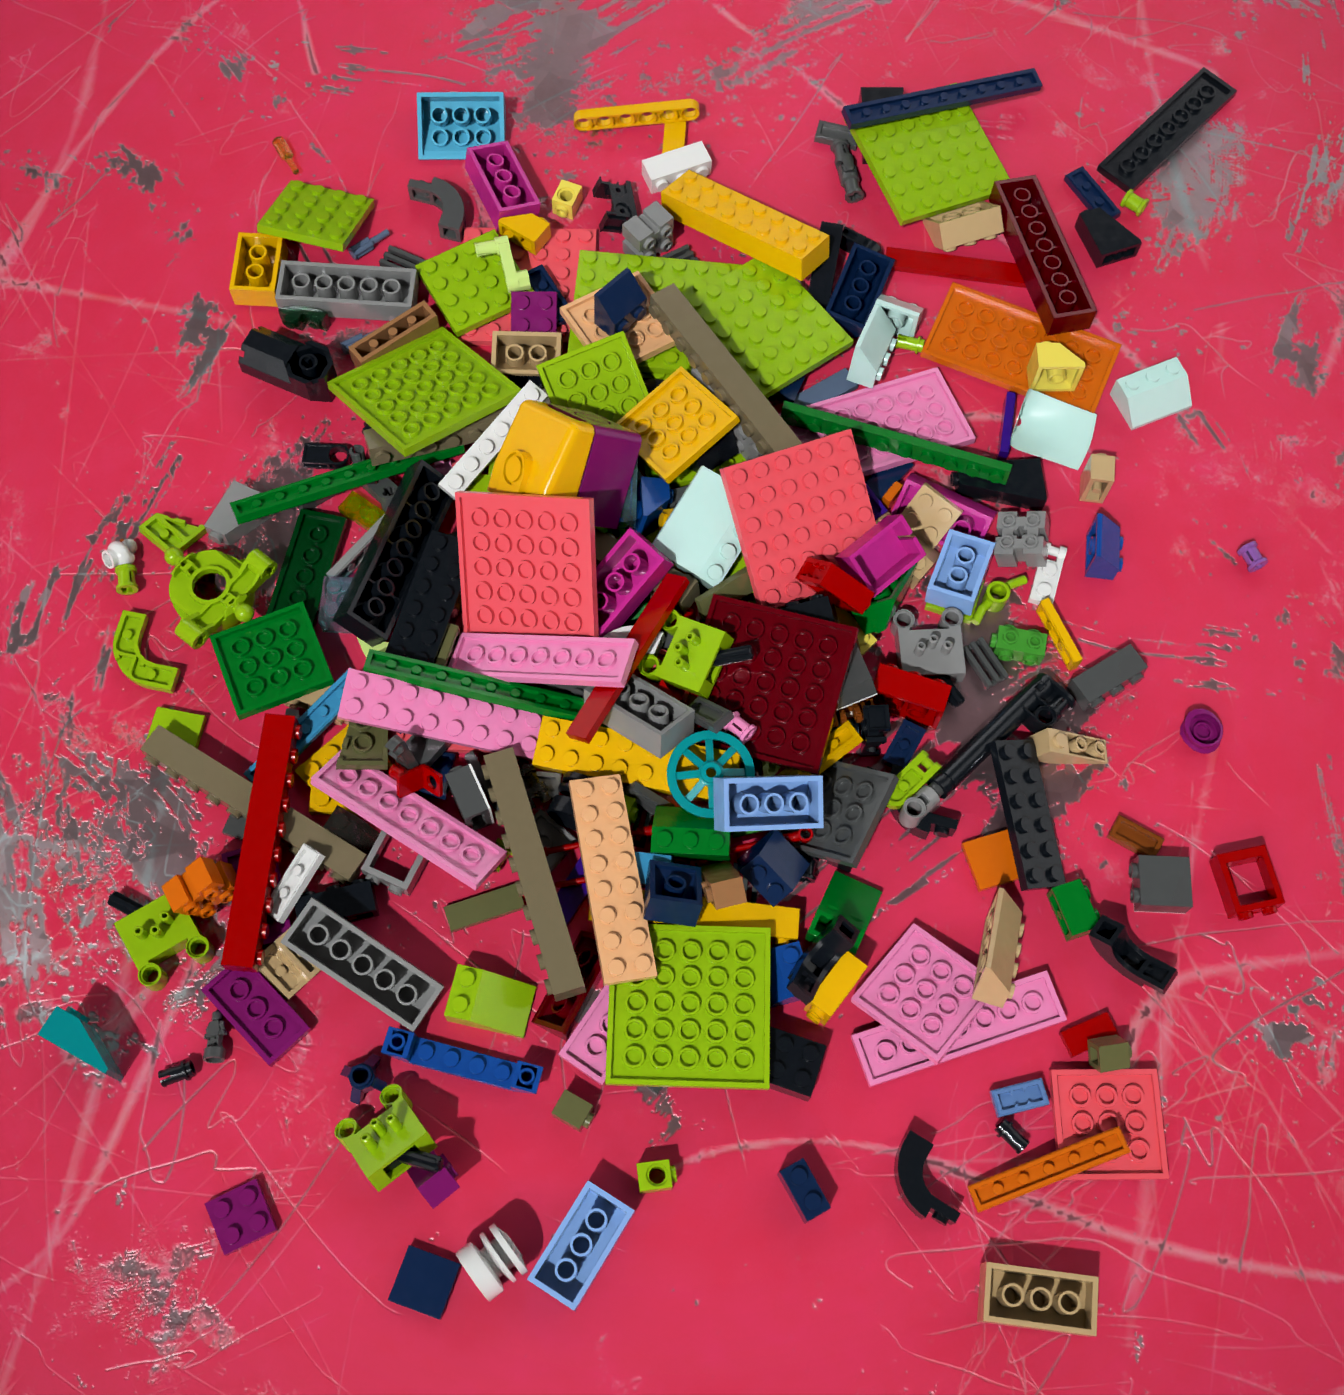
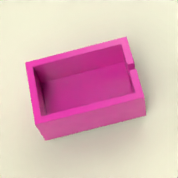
(880, 555)

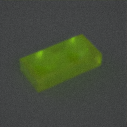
(360, 510)

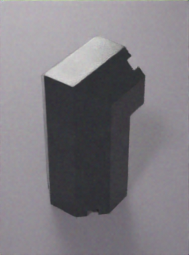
(289, 364)

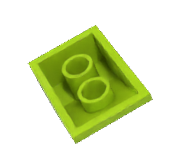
(489, 1001)

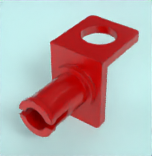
(416, 779)

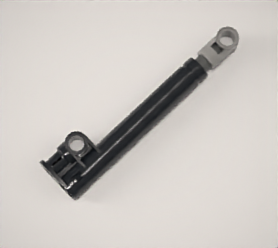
(1034, 702)

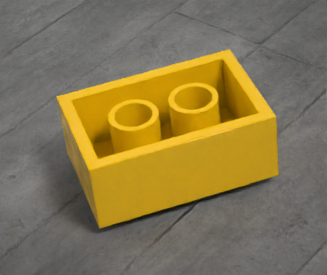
(257, 269)

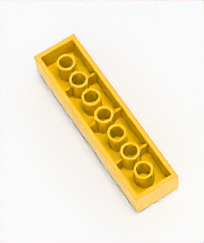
(746, 225)
(614, 754)

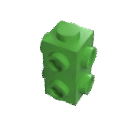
(1019, 644)

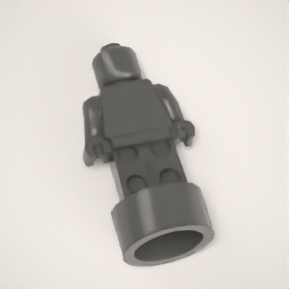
(214, 1035)

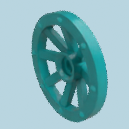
(682, 749)

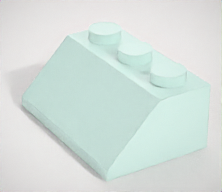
(872, 349)
(1152, 393)

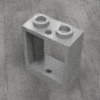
(394, 885)

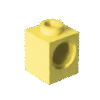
(567, 199)

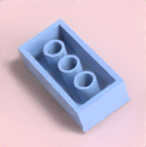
(768, 803)
(581, 1245)

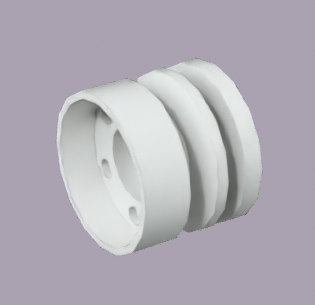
(491, 1262)

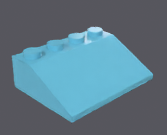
(457, 121)

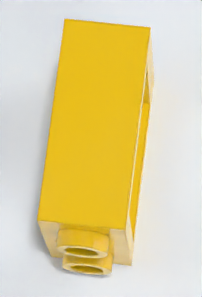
(835, 988)

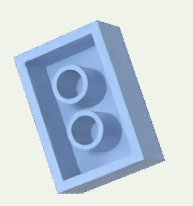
(960, 571)

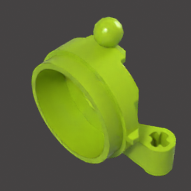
(235, 605)

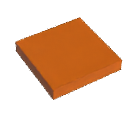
(991, 860)

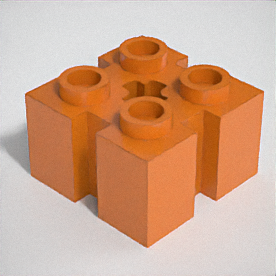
(201, 888)

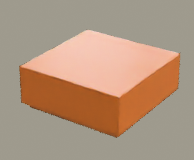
(891, 495)

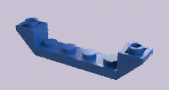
(461, 1062)

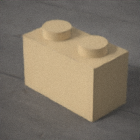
(1097, 478)

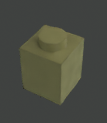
(1109, 1053)
(573, 1111)

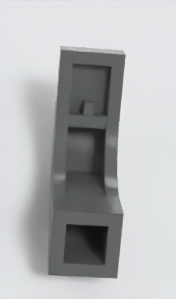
(447, 200)

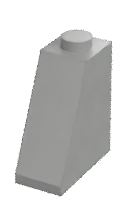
(222, 522)

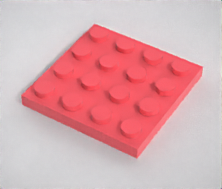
(1096, 1102)

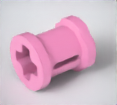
(747, 730)

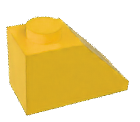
(526, 231)

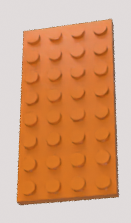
(997, 341)

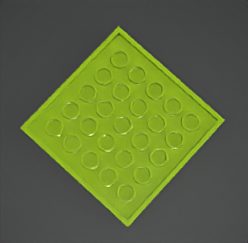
(930, 162)
(769, 324)
(424, 390)
(700, 1017)

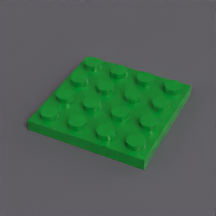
(271, 660)

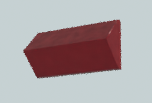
(563, 1015)

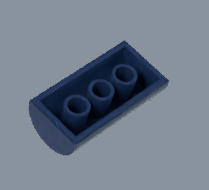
(859, 288)

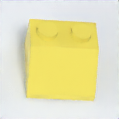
(1054, 368)

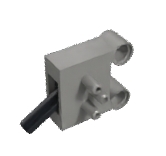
(932, 651)

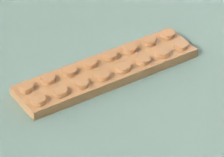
(612, 880)

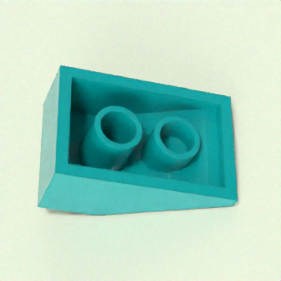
(73, 1034)

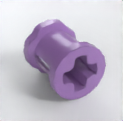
(1252, 556)

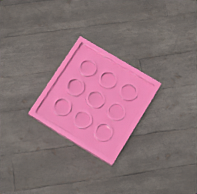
(921, 993)

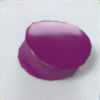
(1201, 731)

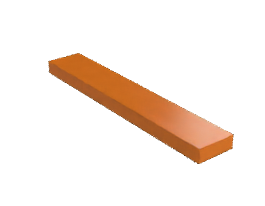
(1048, 1169)

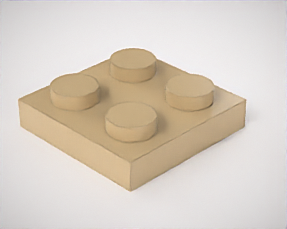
(930, 515)

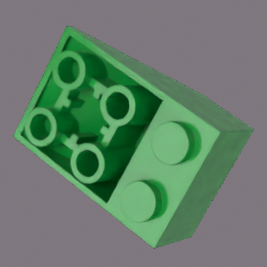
(851, 900)

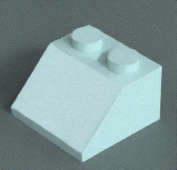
(903, 315)

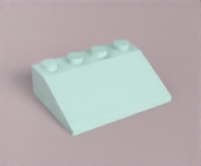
(701, 531)

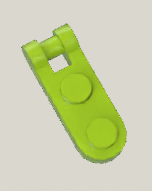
(912, 779)

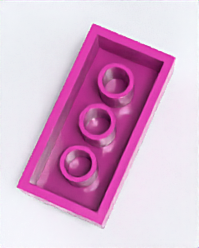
(500, 181)
(627, 579)

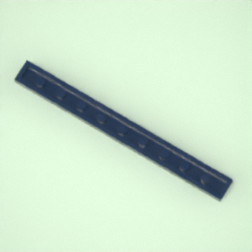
(941, 98)

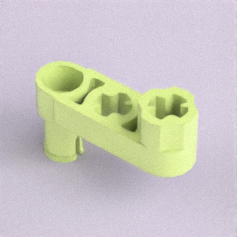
(514, 279)

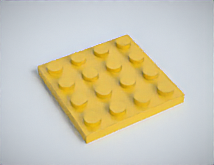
(678, 424)

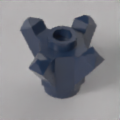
(364, 1078)

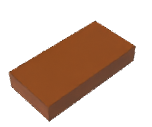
(1134, 837)

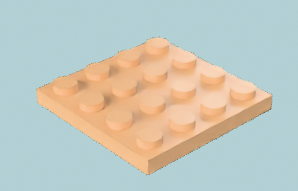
(644, 336)

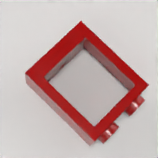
(832, 581)
(1259, 854)

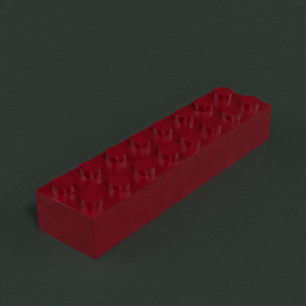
(1043, 256)

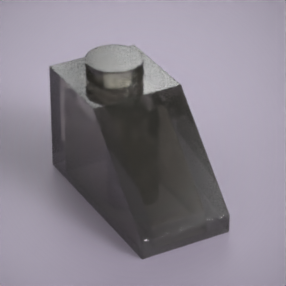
(352, 829)

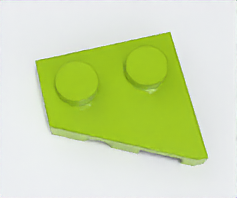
(171, 532)

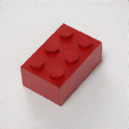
(911, 695)

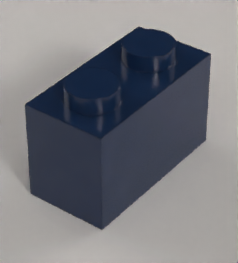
(804, 1190)

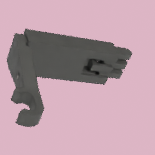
(416, 750)

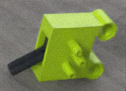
(693, 656)
(156, 934)
(390, 1141)

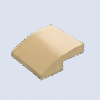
(286, 969)

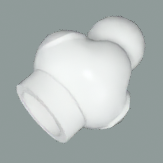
(119, 553)

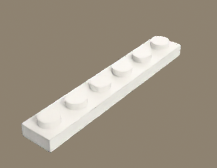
(488, 444)

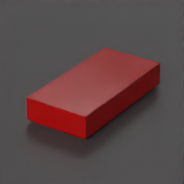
(1076, 1037)

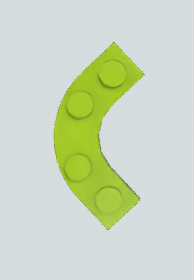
(130, 659)

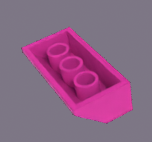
(974, 519)

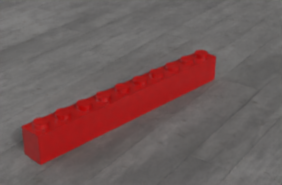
(261, 844)

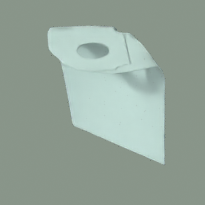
(1053, 430)

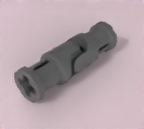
(847, 170)

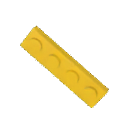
(839, 744)

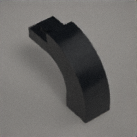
(939, 825)
(1119, 951)
(820, 957)
(910, 1182)

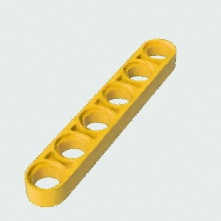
(636, 117)

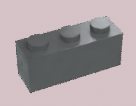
(1107, 678)

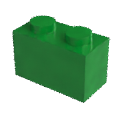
(1073, 909)

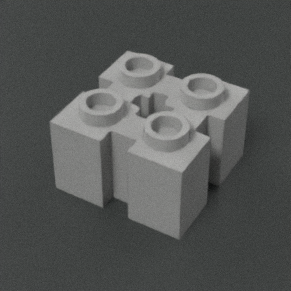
(648, 232)
(1022, 539)

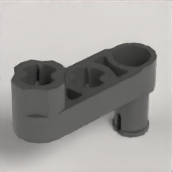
(384, 489)

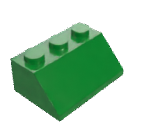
(884, 604)
(688, 836)

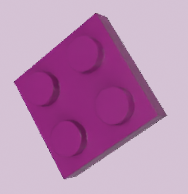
(534, 311)
(241, 1217)

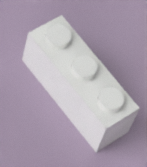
(667, 167)

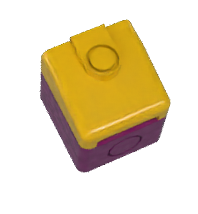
(567, 454)

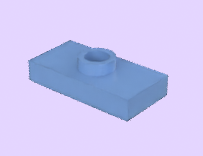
(1019, 1098)

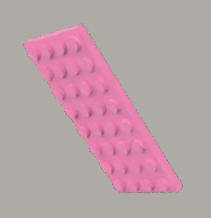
(908, 405)

